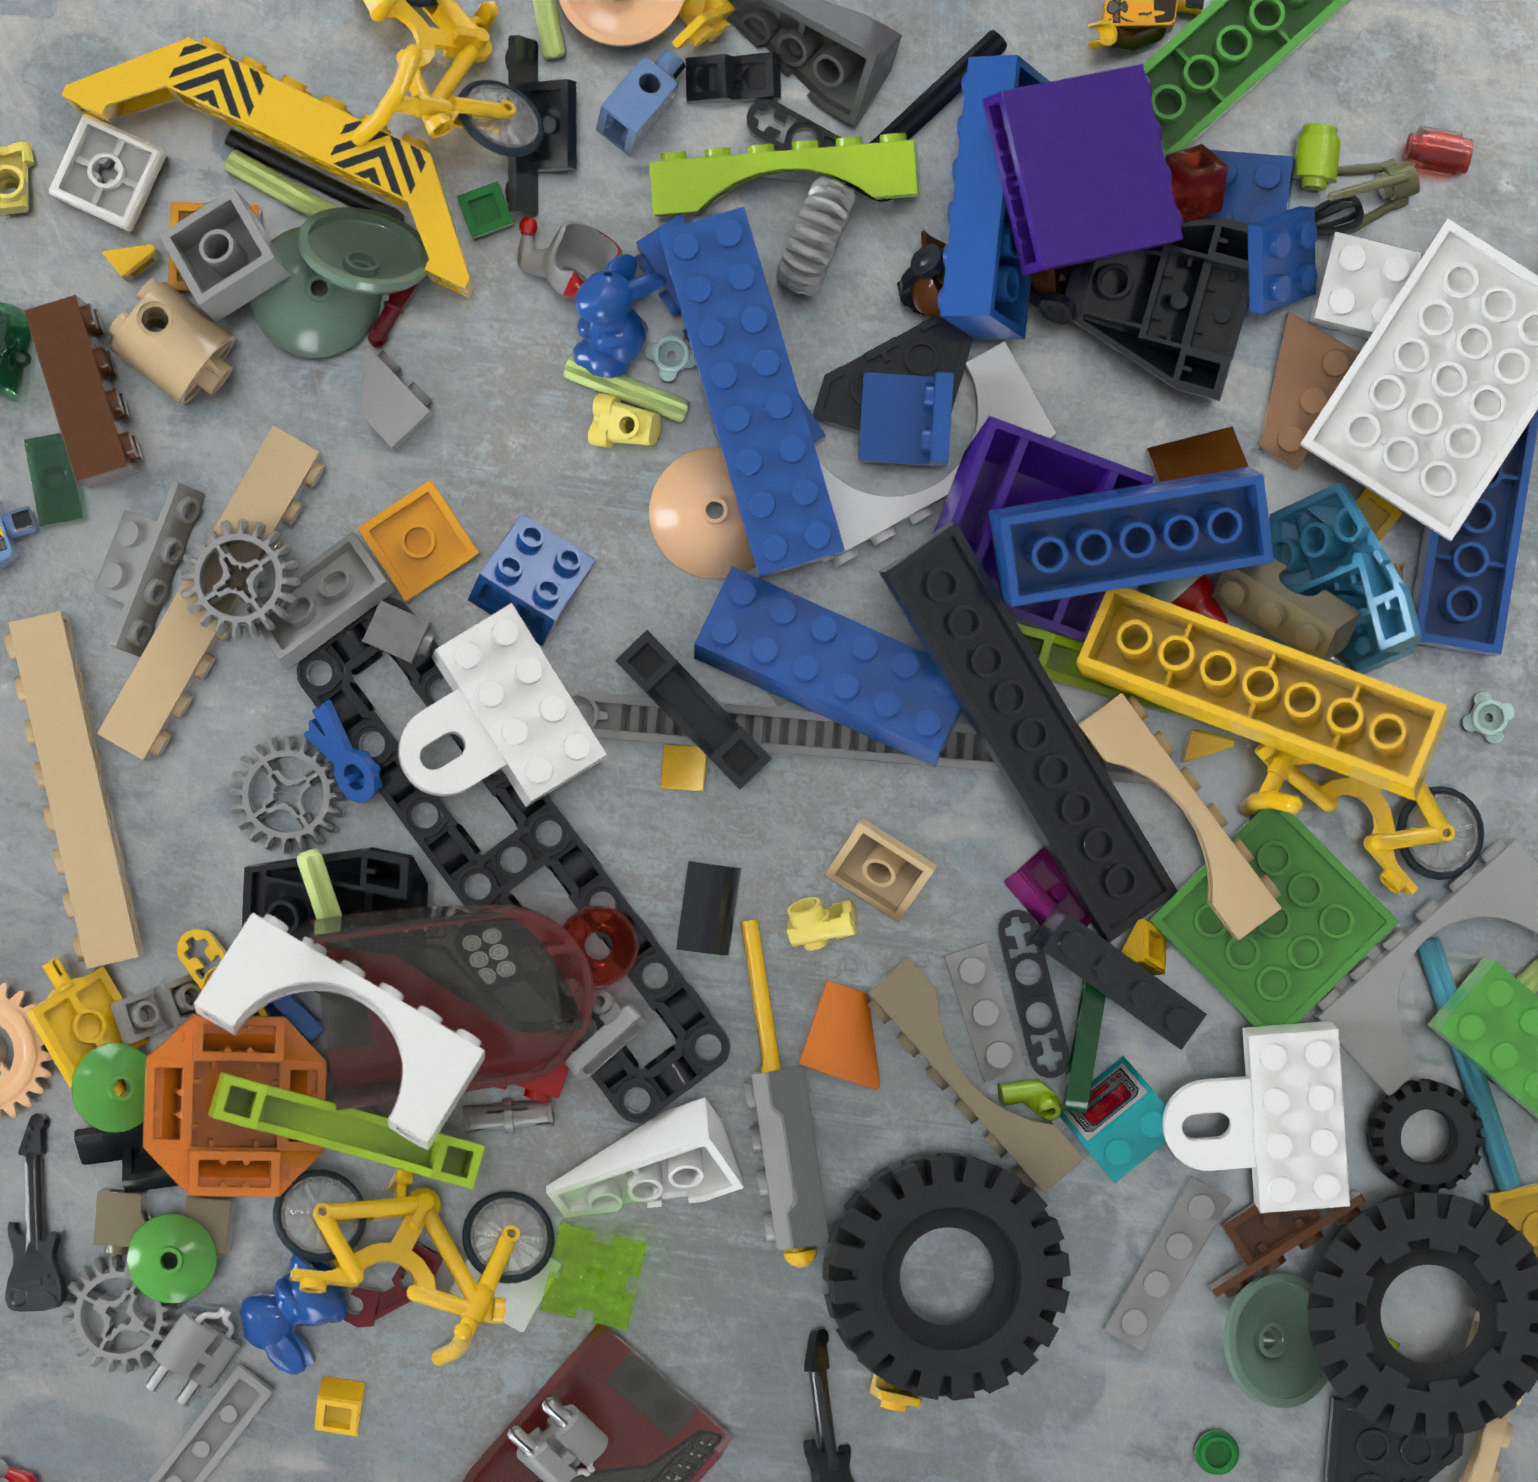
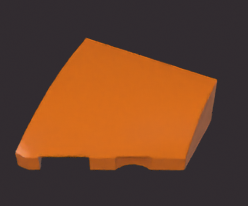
(842, 1037)

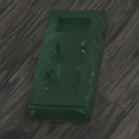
(53, 481)

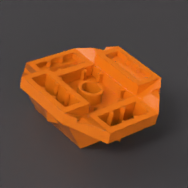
(216, 1155)

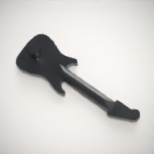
(35, 1275)
(825, 1462)

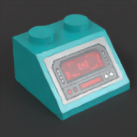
(1120, 1120)

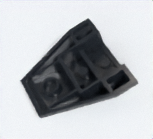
(1172, 304)
(360, 879)

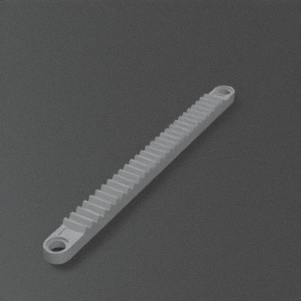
(790, 733)

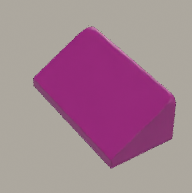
(1042, 886)

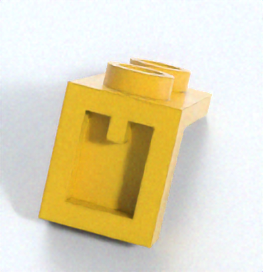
(705, 21)

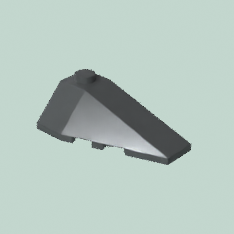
(826, 47)

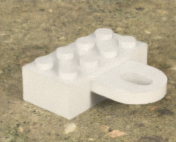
(506, 713)
(1280, 1116)

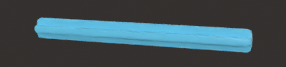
(1472, 1079)

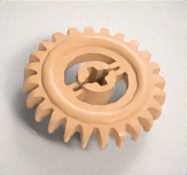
(27, 1058)

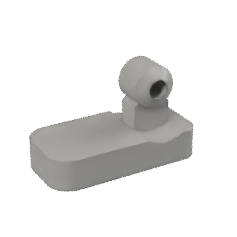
(619, 1029)

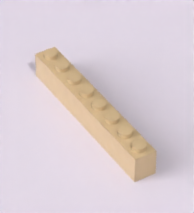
(180, 644)
(75, 789)

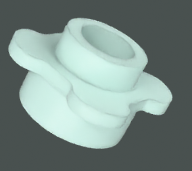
(670, 367)
(1500, 712)

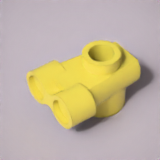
(14, 166)
(615, 423)
(814, 926)

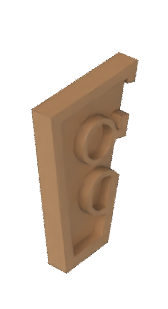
(1303, 382)

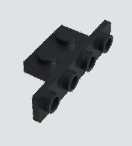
(557, 108)
(138, 1167)

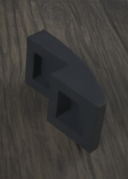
(733, 78)

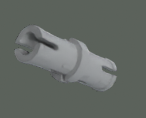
(507, 1116)

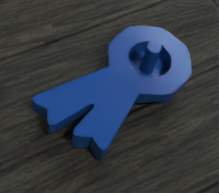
(353, 768)

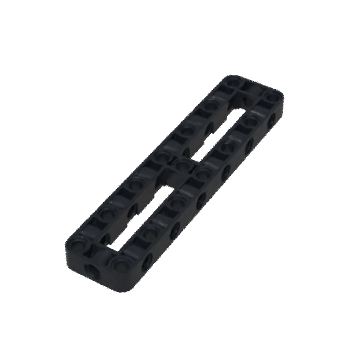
(570, 861)

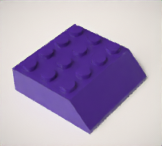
(1021, 467)

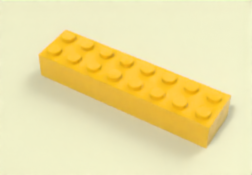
(1263, 691)

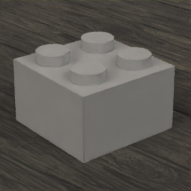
(224, 255)

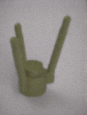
(1394, 182)

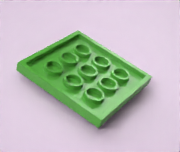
(1300, 950)

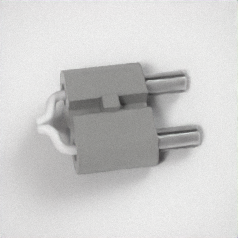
(196, 1352)
(561, 1446)

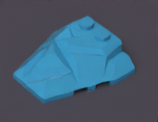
(1335, 549)

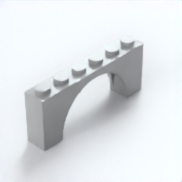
(1368, 1005)

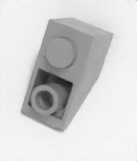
(388, 403)

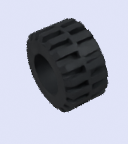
(1462, 1144)

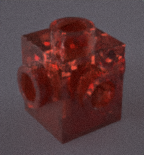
(1197, 181)

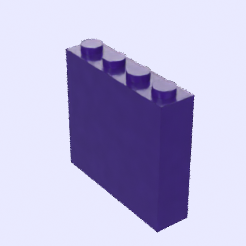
(1083, 168)

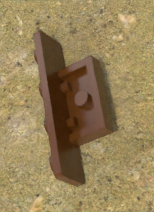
(1267, 1236)

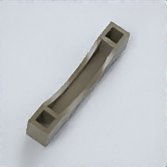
(1034, 1144)

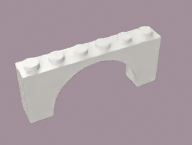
(998, 392)
(273, 964)

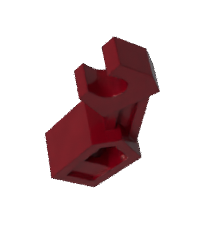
(379, 1304)

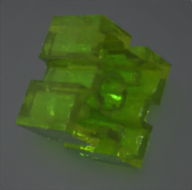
(594, 1274)

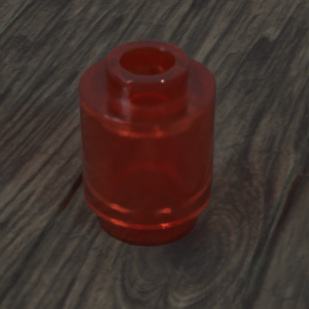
(1439, 150)

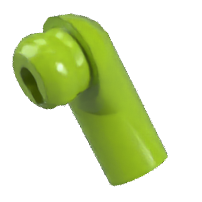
(1034, 1095)

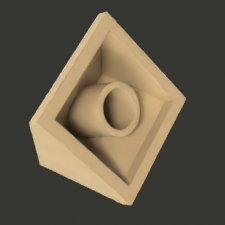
(880, 869)

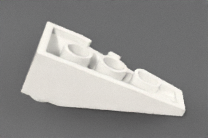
(665, 1158)

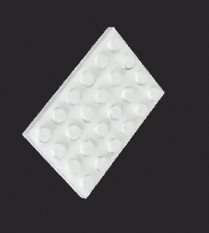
(1439, 384)

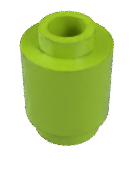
(1317, 156)

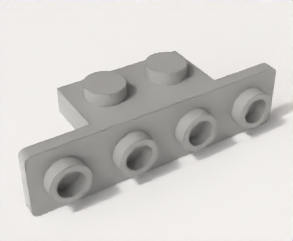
(144, 563)

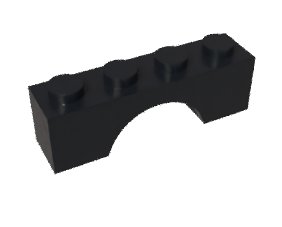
(693, 709)
(1118, 977)

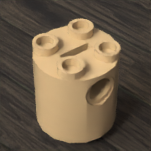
(181, 356)

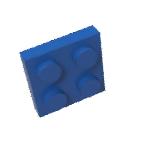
(1255, 186)
(1282, 259)

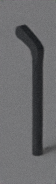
(307, 174)

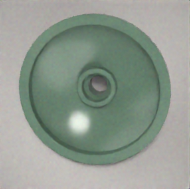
(363, 250)
(310, 323)
(1286, 1366)

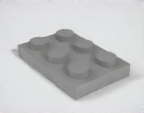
(331, 596)

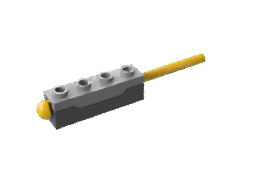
(783, 1130)

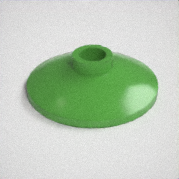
(94, 1087)
(190, 1244)

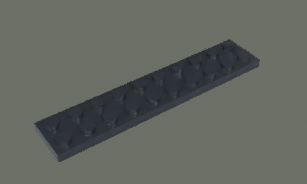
(1028, 731)

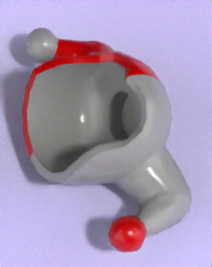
(569, 259)

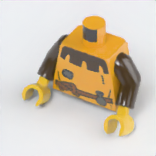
(1138, 23)

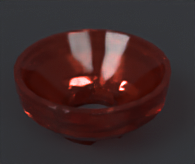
(623, 938)

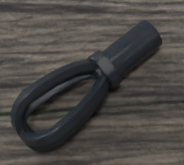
(1327, 228)

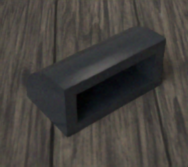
(708, 908)

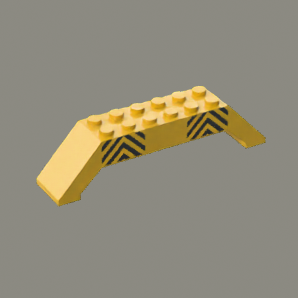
(292, 121)

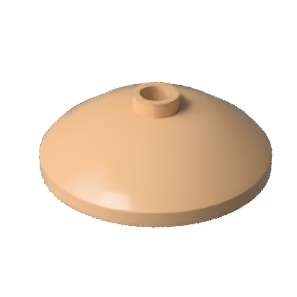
(622, 21)
(680, 519)

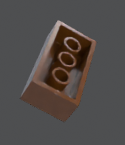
(82, 391)

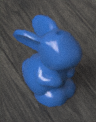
(607, 322)
(272, 1318)

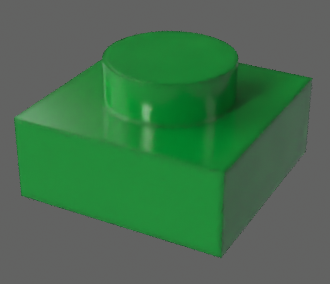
(485, 210)

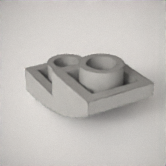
(155, 1009)

